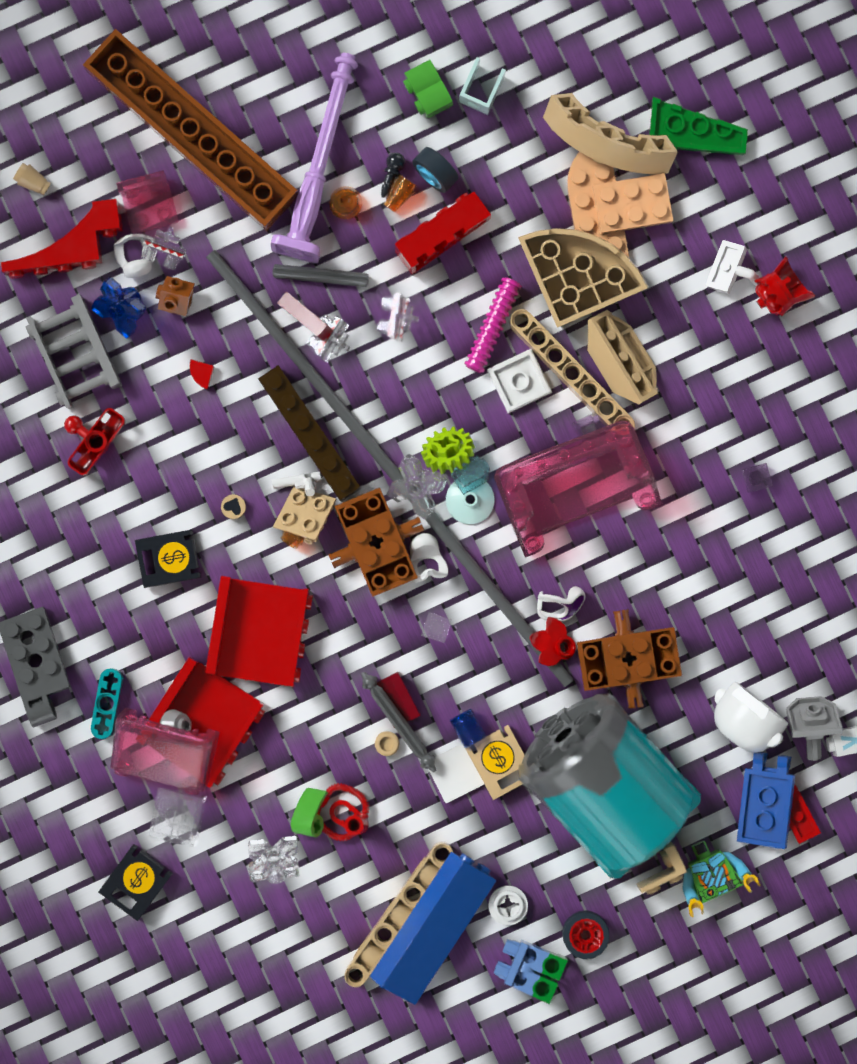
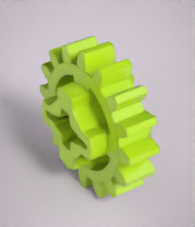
(448, 450)

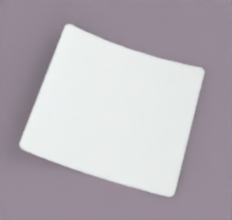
(455, 773)

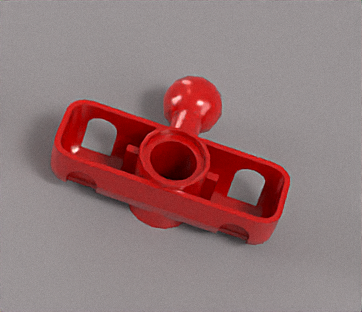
(107, 431)

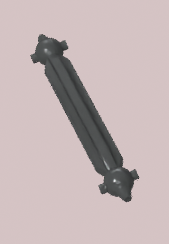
(398, 721)

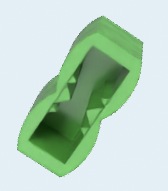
(428, 89)

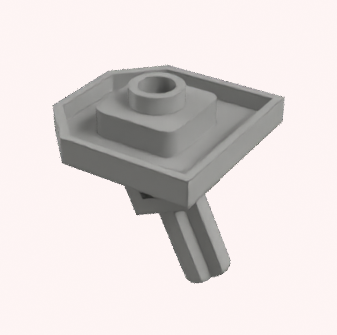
(813, 719)

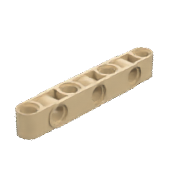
(394, 917)

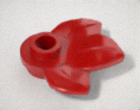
(549, 643)

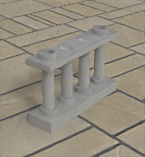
(97, 354)

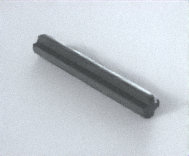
(320, 275)

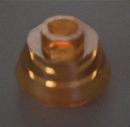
(346, 209)

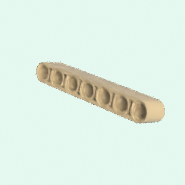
(567, 361)

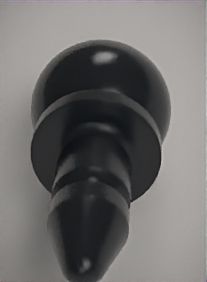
(395, 163)

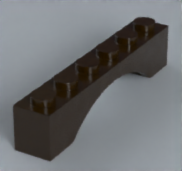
(309, 433)

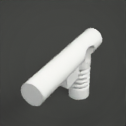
(300, 481)

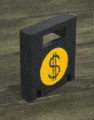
(172, 558)
(137, 879)

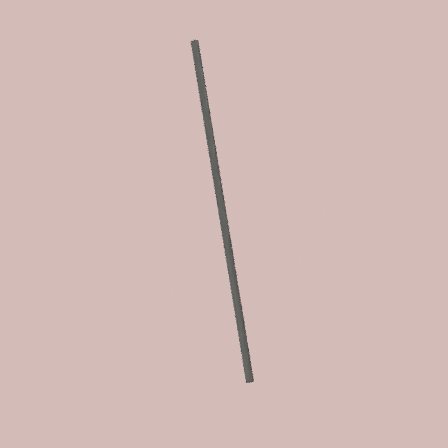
(377, 453)

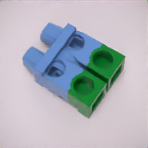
(526, 963)

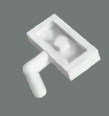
(728, 267)

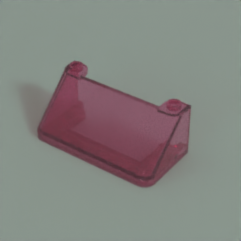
(575, 482)

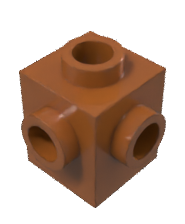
(175, 296)

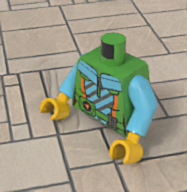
(713, 875)

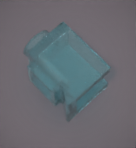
(472, 474)

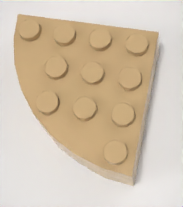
(579, 272)

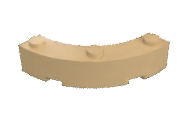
(606, 142)

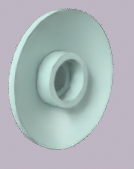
(466, 512)

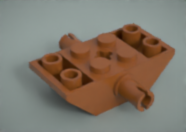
(370, 517)
(653, 653)

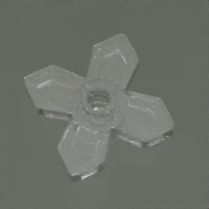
(417, 485)
(275, 861)

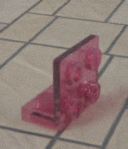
(148, 202)

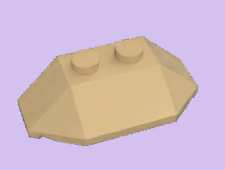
(621, 358)

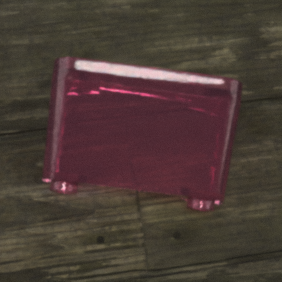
(163, 752)

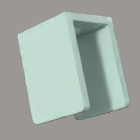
(473, 102)

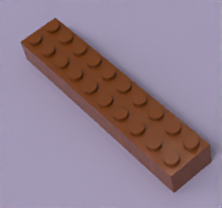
(191, 130)

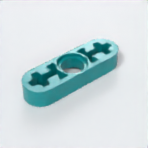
(97, 708)

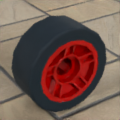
(588, 947)

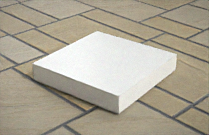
(519, 381)

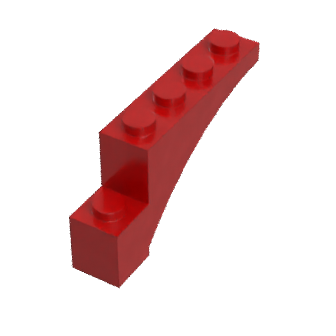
(76, 248)

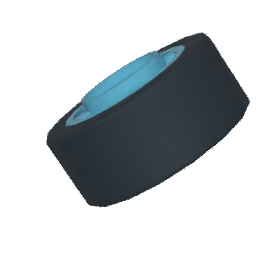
(435, 169)

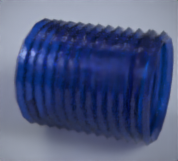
(468, 728)

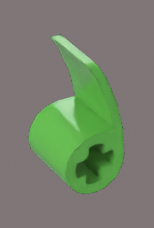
(305, 817)

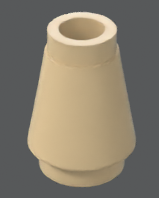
(31, 179)

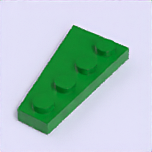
(695, 130)

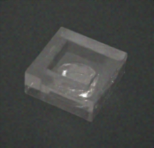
(436, 627)

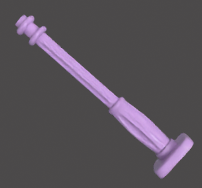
(308, 201)

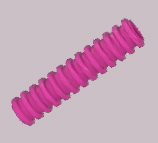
(492, 325)

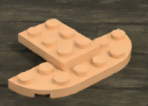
(612, 206)

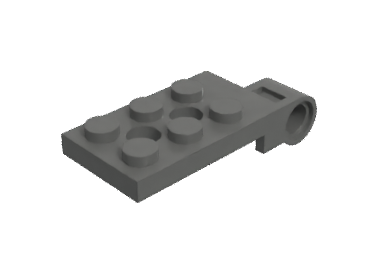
(39, 682)

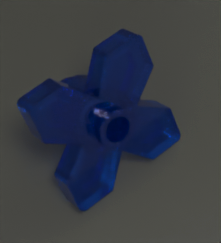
(120, 304)

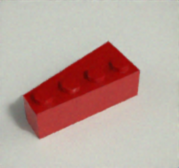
(442, 232)

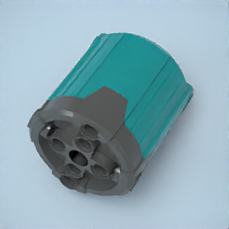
(618, 786)

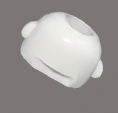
(747, 719)

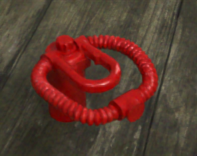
(354, 824)

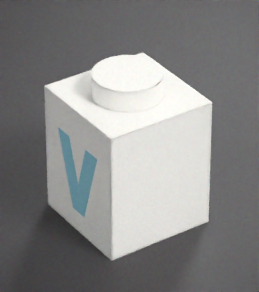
(843, 743)

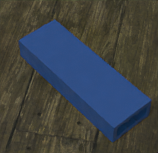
(433, 927)

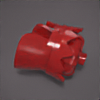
(781, 289)

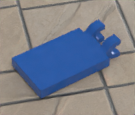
(766, 803)

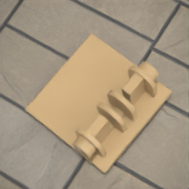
(305, 514)

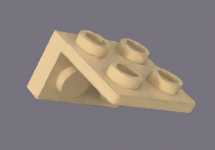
(672, 873)

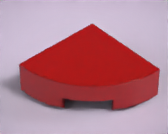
(201, 373)

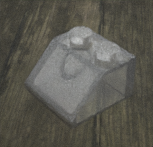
(177, 817)

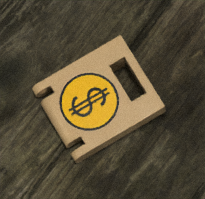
(496, 760)

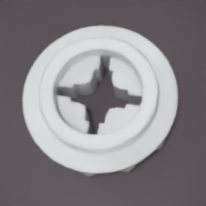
(517, 912)

